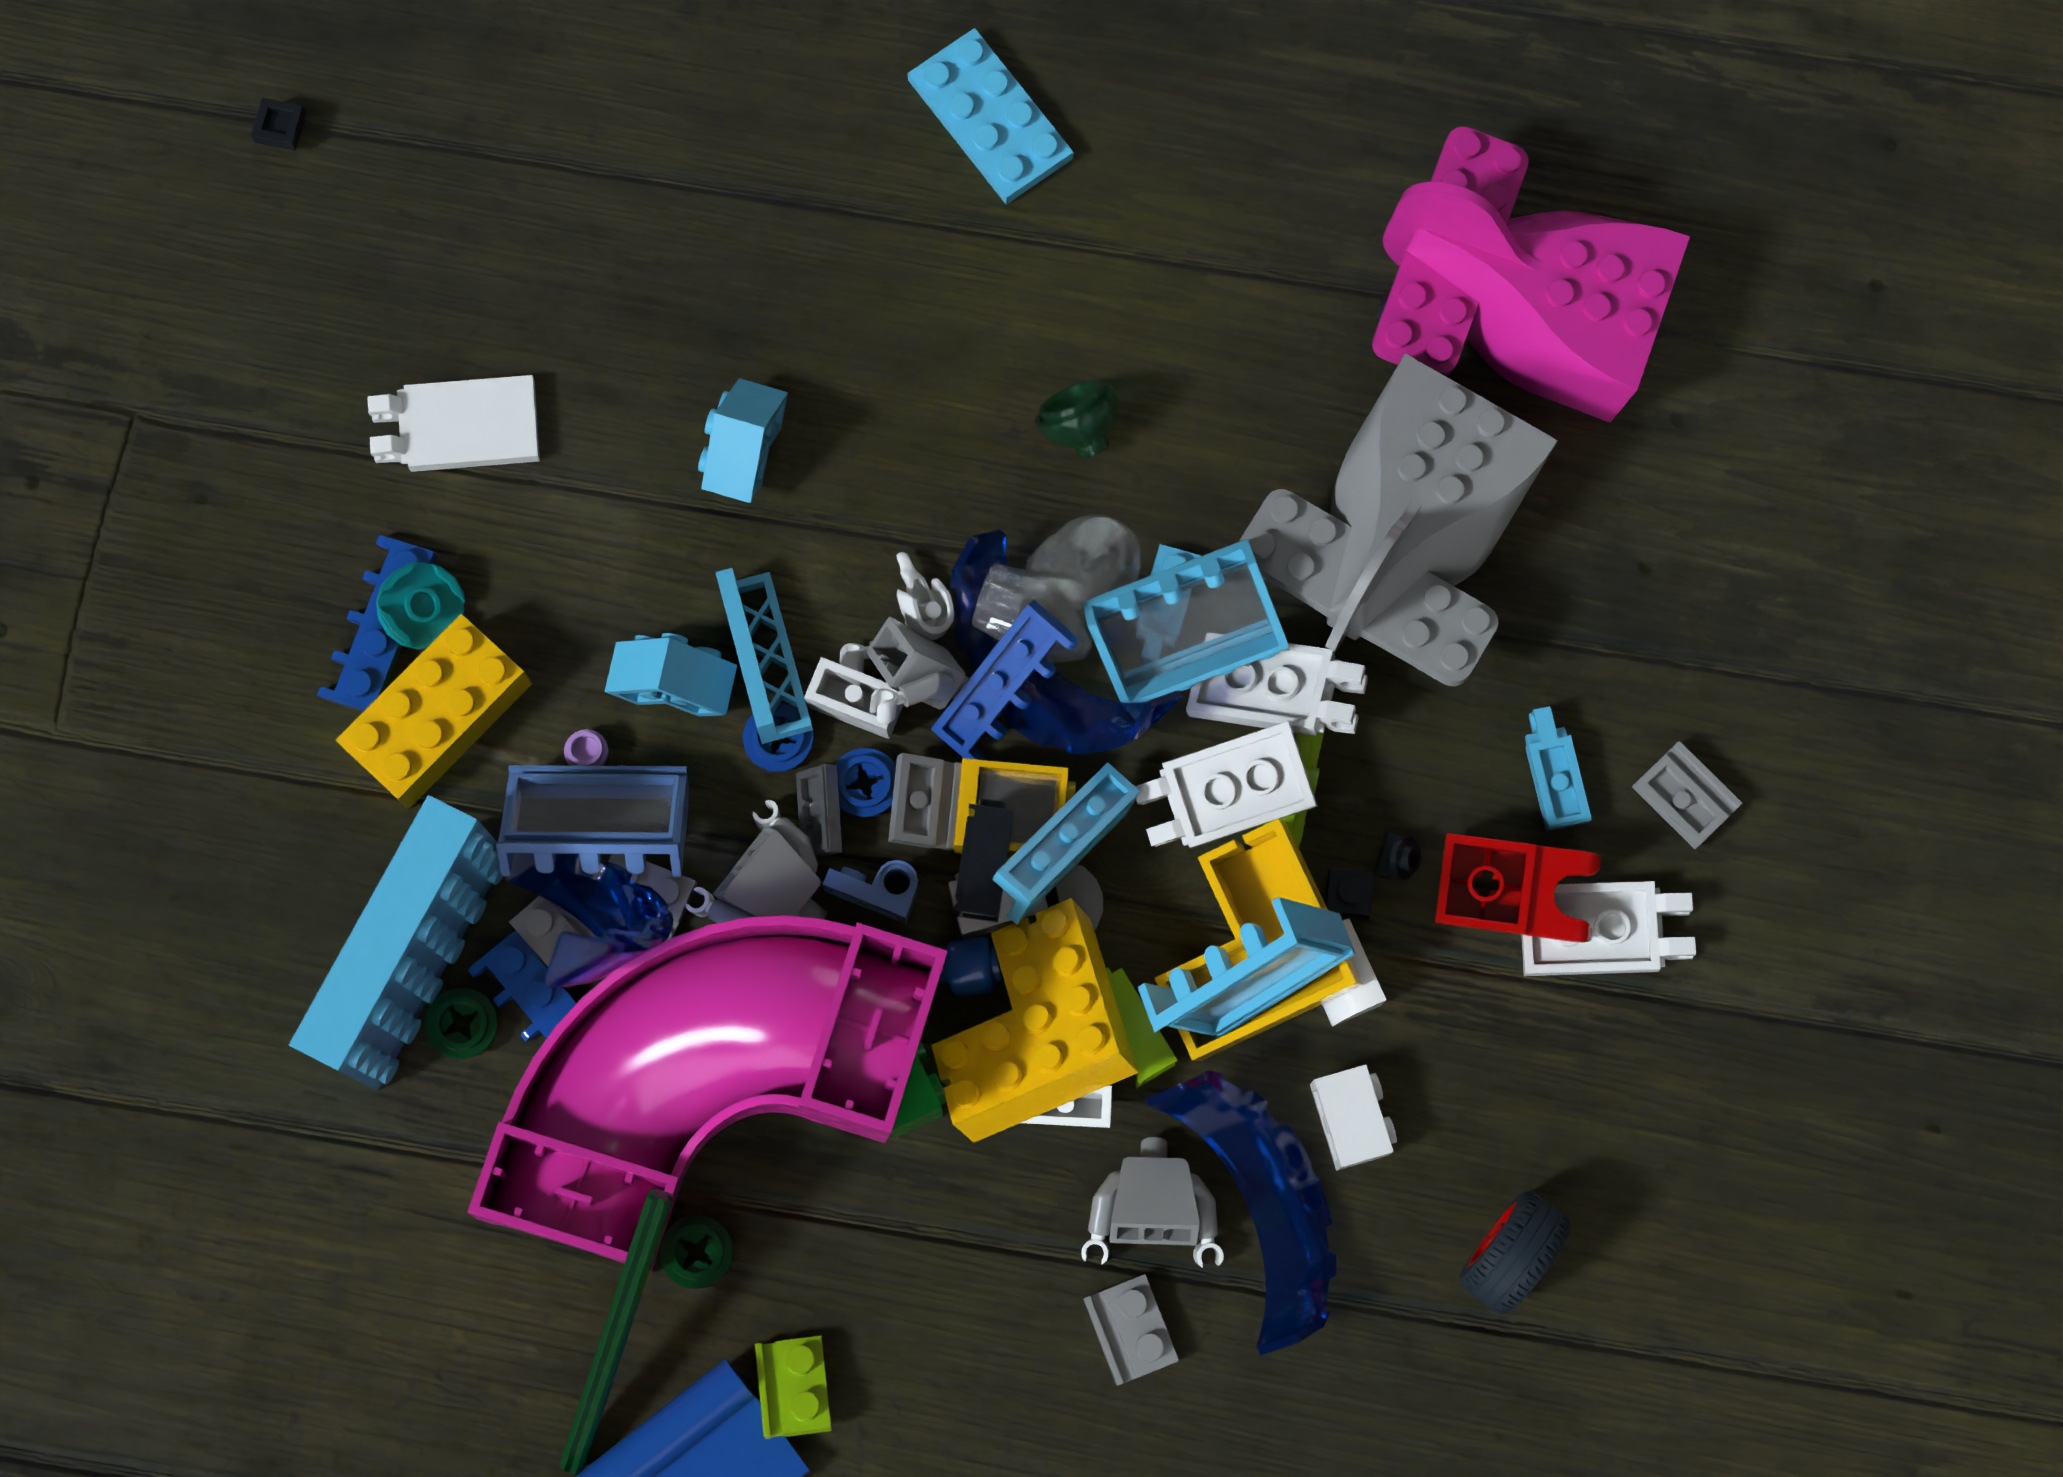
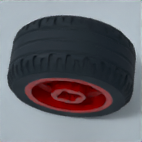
(1515, 1252)

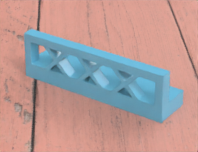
(747, 651)
(1065, 840)

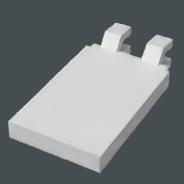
(458, 424)
(1284, 688)
(1230, 787)
(1624, 934)

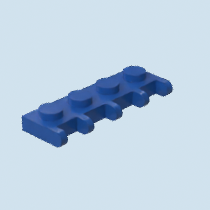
(373, 652)
(1001, 680)
(523, 978)

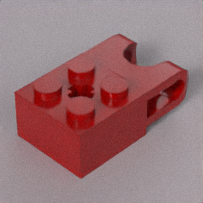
(1525, 892)

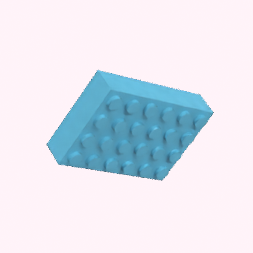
(401, 946)

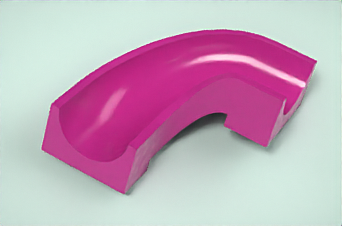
(689, 1042)

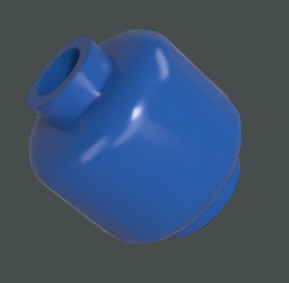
(971, 967)

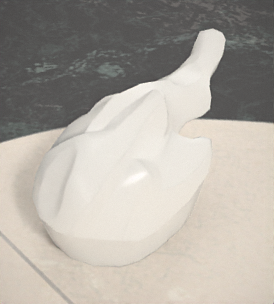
(924, 609)

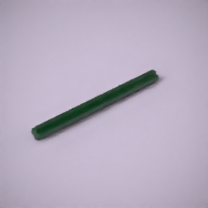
(616, 1330)

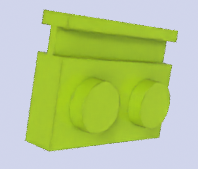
(793, 1387)

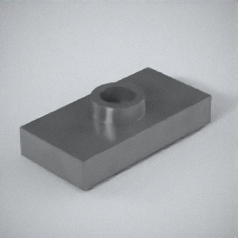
(820, 808)

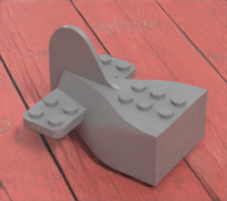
(1407, 522)

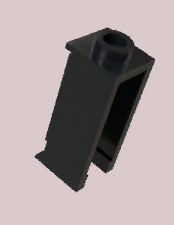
(982, 855)

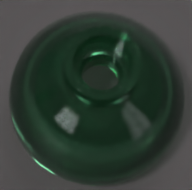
(1079, 417)

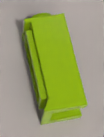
(1148, 1048)

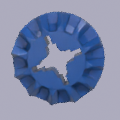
(788, 754)
(876, 766)

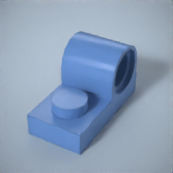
(851, 886)

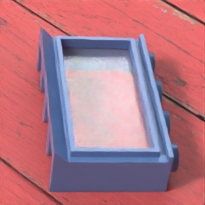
(594, 814)

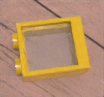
(1028, 789)

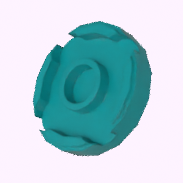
(418, 604)

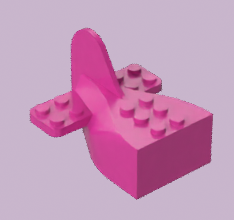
(1542, 297)

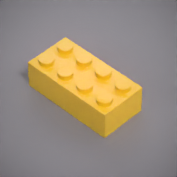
(434, 711)

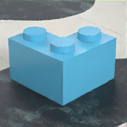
(741, 439)
(671, 674)

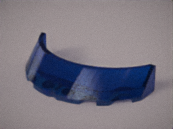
(1059, 709)
(619, 912)
(1280, 1195)

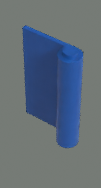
(703, 1433)

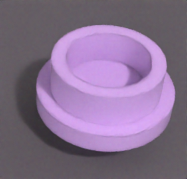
(586, 749)

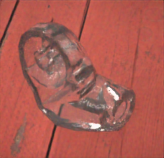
(1066, 569)

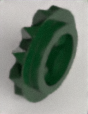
(441, 1020)
(674, 1255)

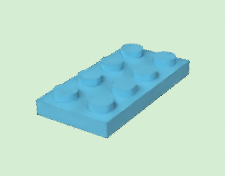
(990, 116)

